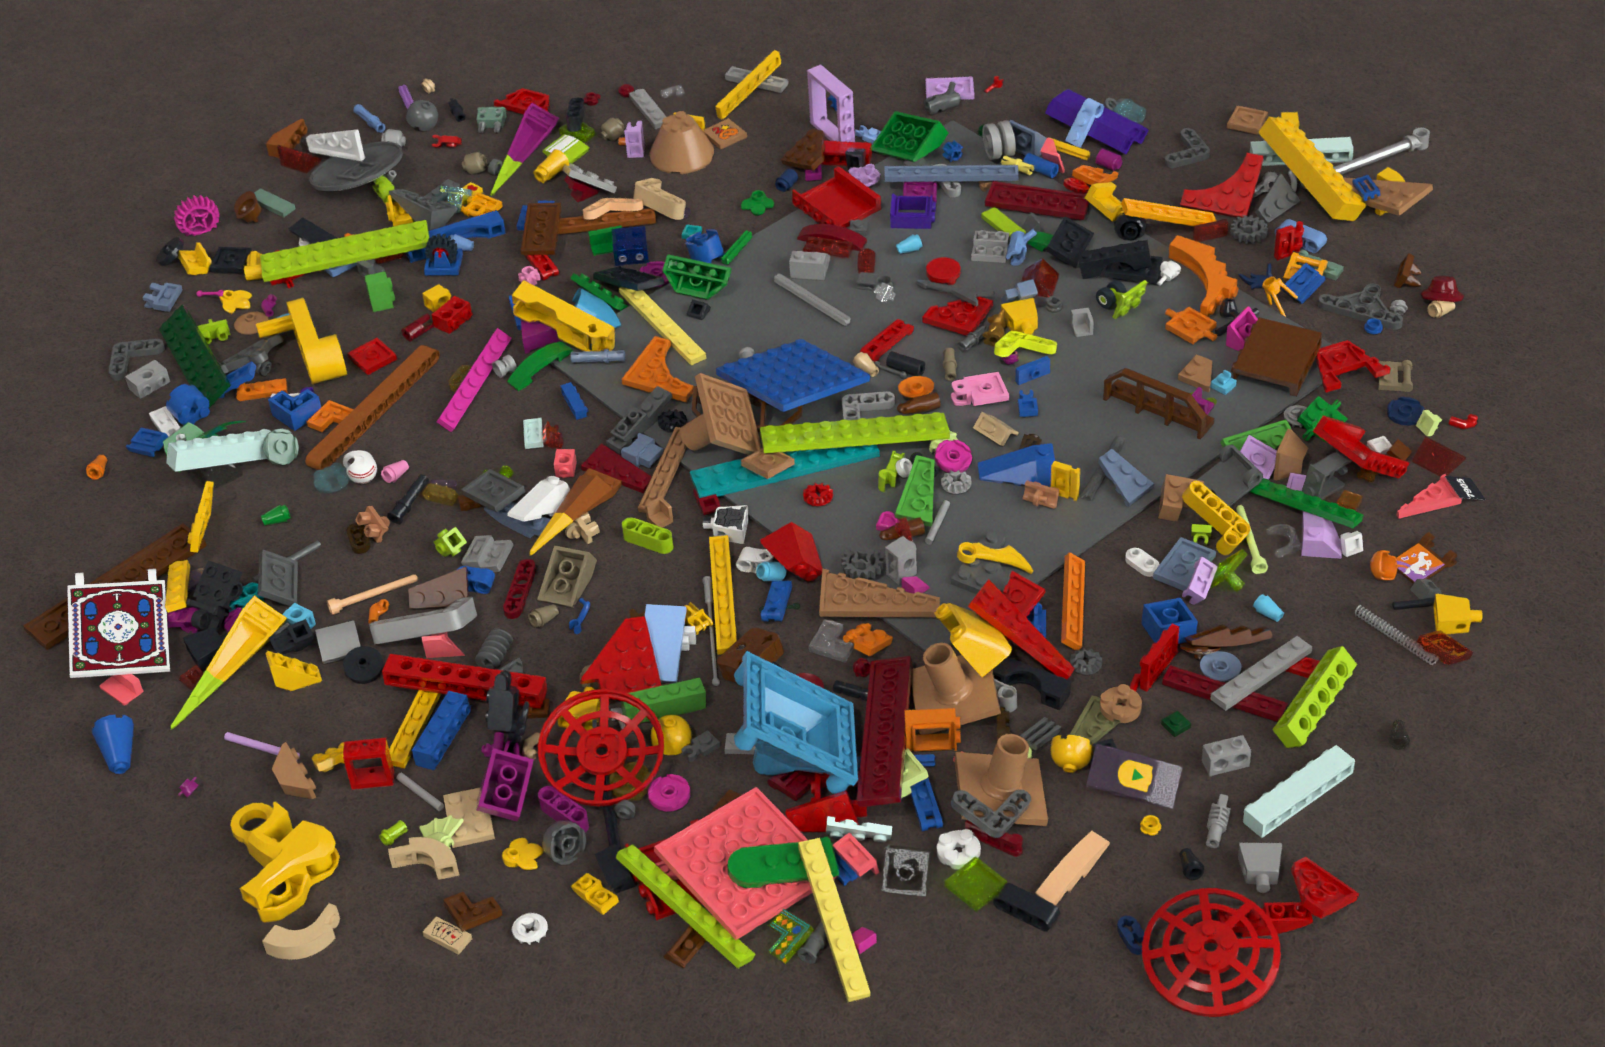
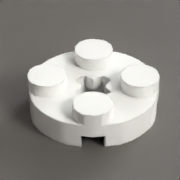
(958, 838)

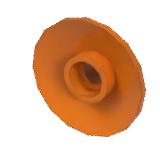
(916, 386)

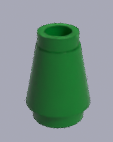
(276, 515)

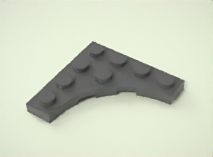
(975, 574)

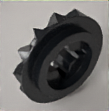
(679, 421)

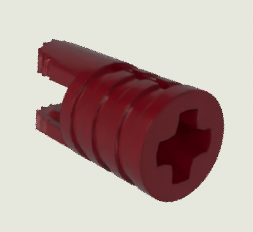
(416, 328)

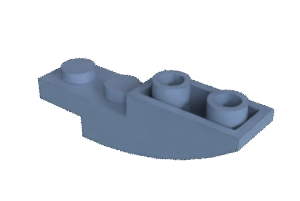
(526, 528)

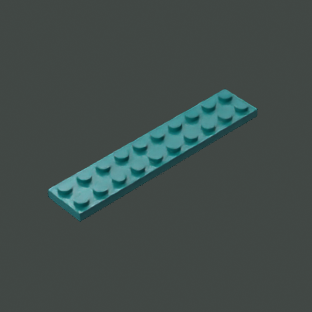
(733, 477)

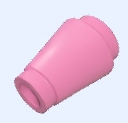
(392, 472)

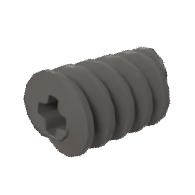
(494, 649)

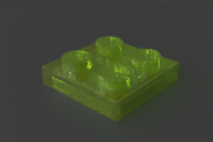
(975, 883)

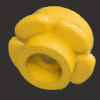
(1153, 821)

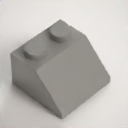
(808, 265)

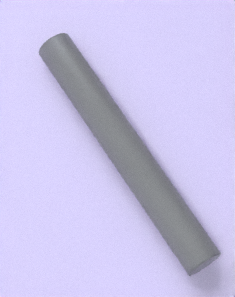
(937, 522)
(420, 791)

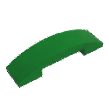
(535, 362)

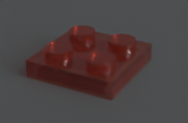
(1444, 647)

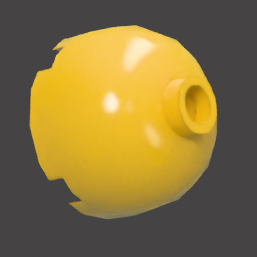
(675, 732)
(1071, 753)

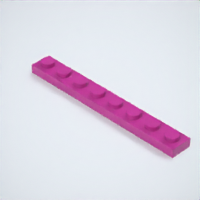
(473, 380)

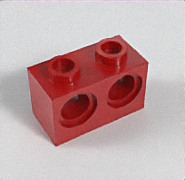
(452, 314)

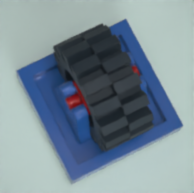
(442, 256)

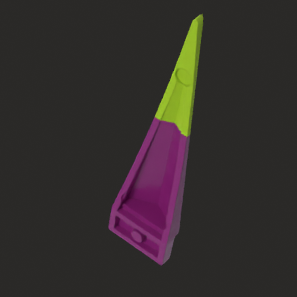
(532, 131)

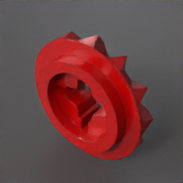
(1076, 185)
(813, 499)

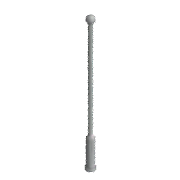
(707, 580)

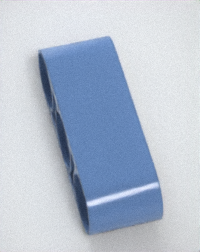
(1312, 239)

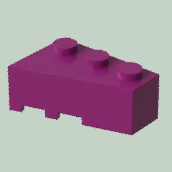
(537, 335)

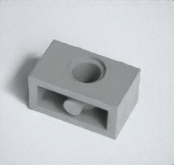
(147, 379)
(901, 559)

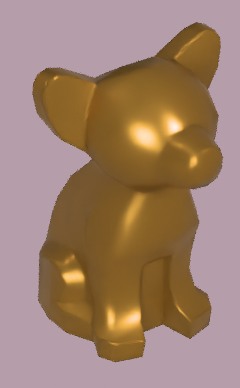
(996, 328)

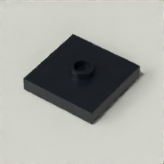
(230, 259)

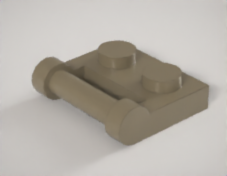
(1390, 381)

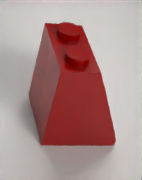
(794, 550)

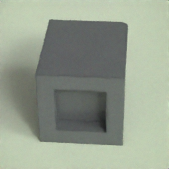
(369, 267)

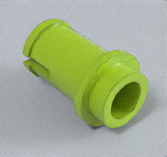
(389, 835)

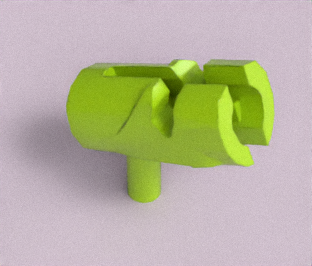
(383, 188)

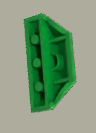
(695, 277)

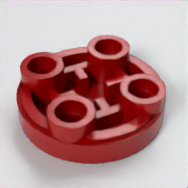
(943, 270)

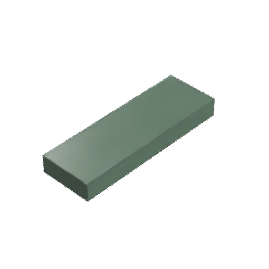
(274, 203)

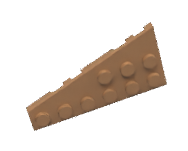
(1395, 196)
(868, 598)

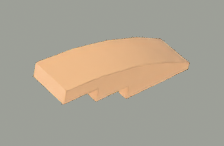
(1072, 867)

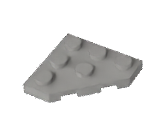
(589, 177)

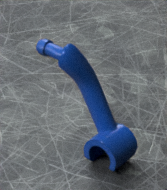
(576, 623)

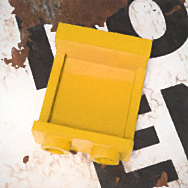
(1101, 197)

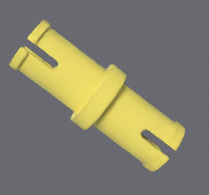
(1022, 167)

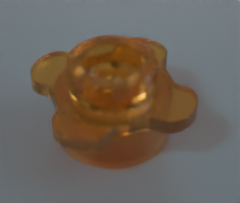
(1367, 475)

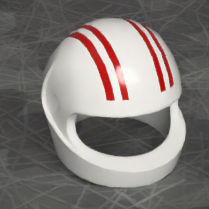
(362, 469)

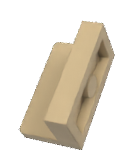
(994, 428)

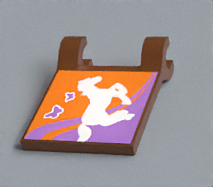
(1422, 562)

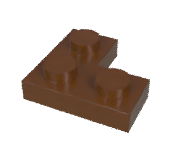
(471, 915)

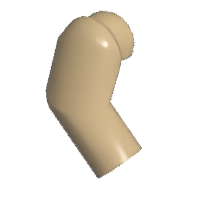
(528, 745)

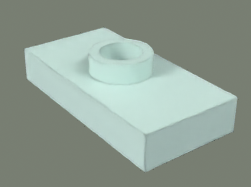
(533, 433)

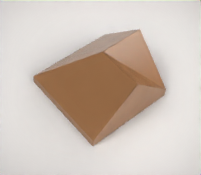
(1289, 456)

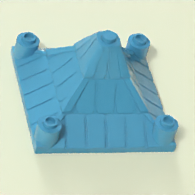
(795, 725)

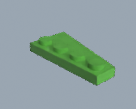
(1270, 435)
(918, 492)

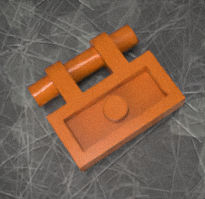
(867, 641)

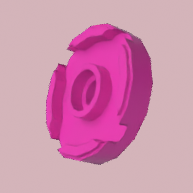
(954, 449)
(673, 785)

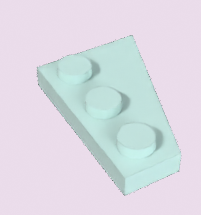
(867, 830)

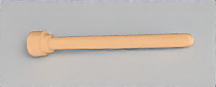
(335, 605)

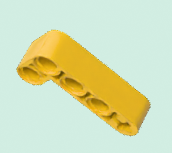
(1218, 515)

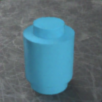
(771, 571)

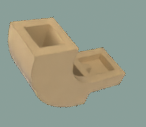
(427, 852)

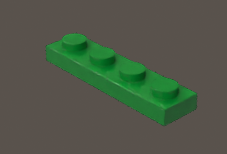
(604, 294)

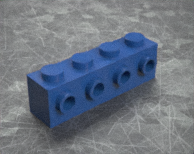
(441, 730)

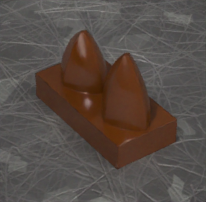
(1406, 272)

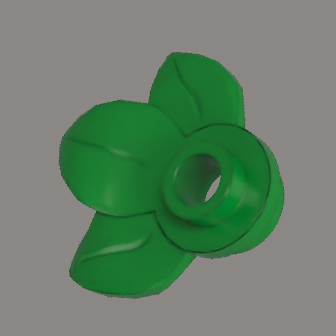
(757, 203)

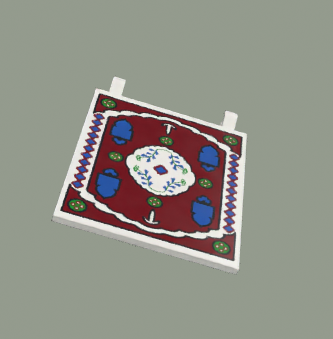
(117, 627)

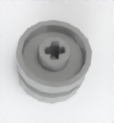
(999, 140)

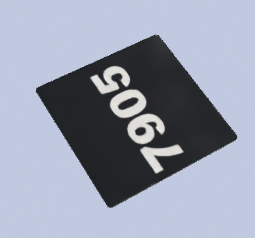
(1465, 487)

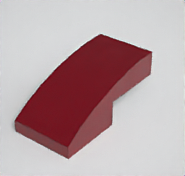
(707, 504)

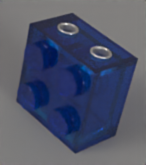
(630, 246)

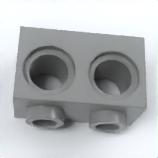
(1226, 755)

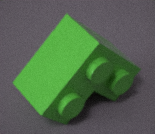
(380, 291)

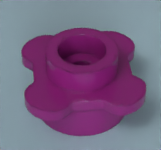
(188, 787)

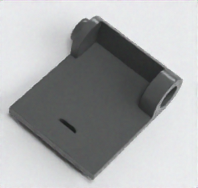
(1232, 475)

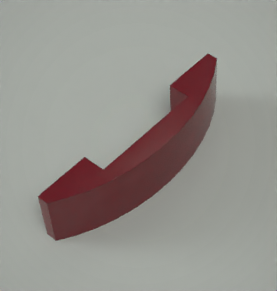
(833, 232)

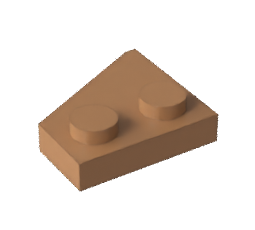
(1197, 373)

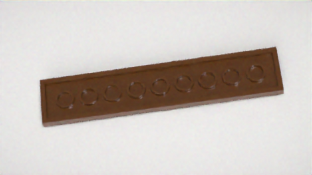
(54, 625)

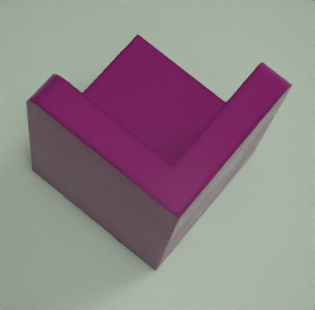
(1206, 405)

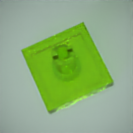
(1226, 571)

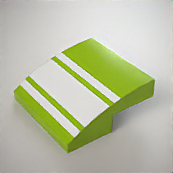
(569, 146)

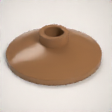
(247, 322)

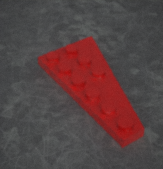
(1005, 617)

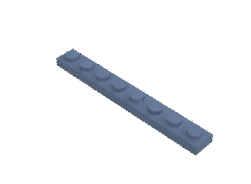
(951, 173)

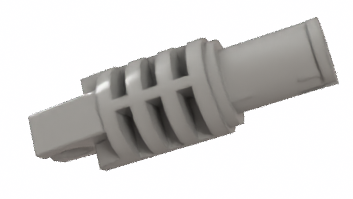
(1217, 821)

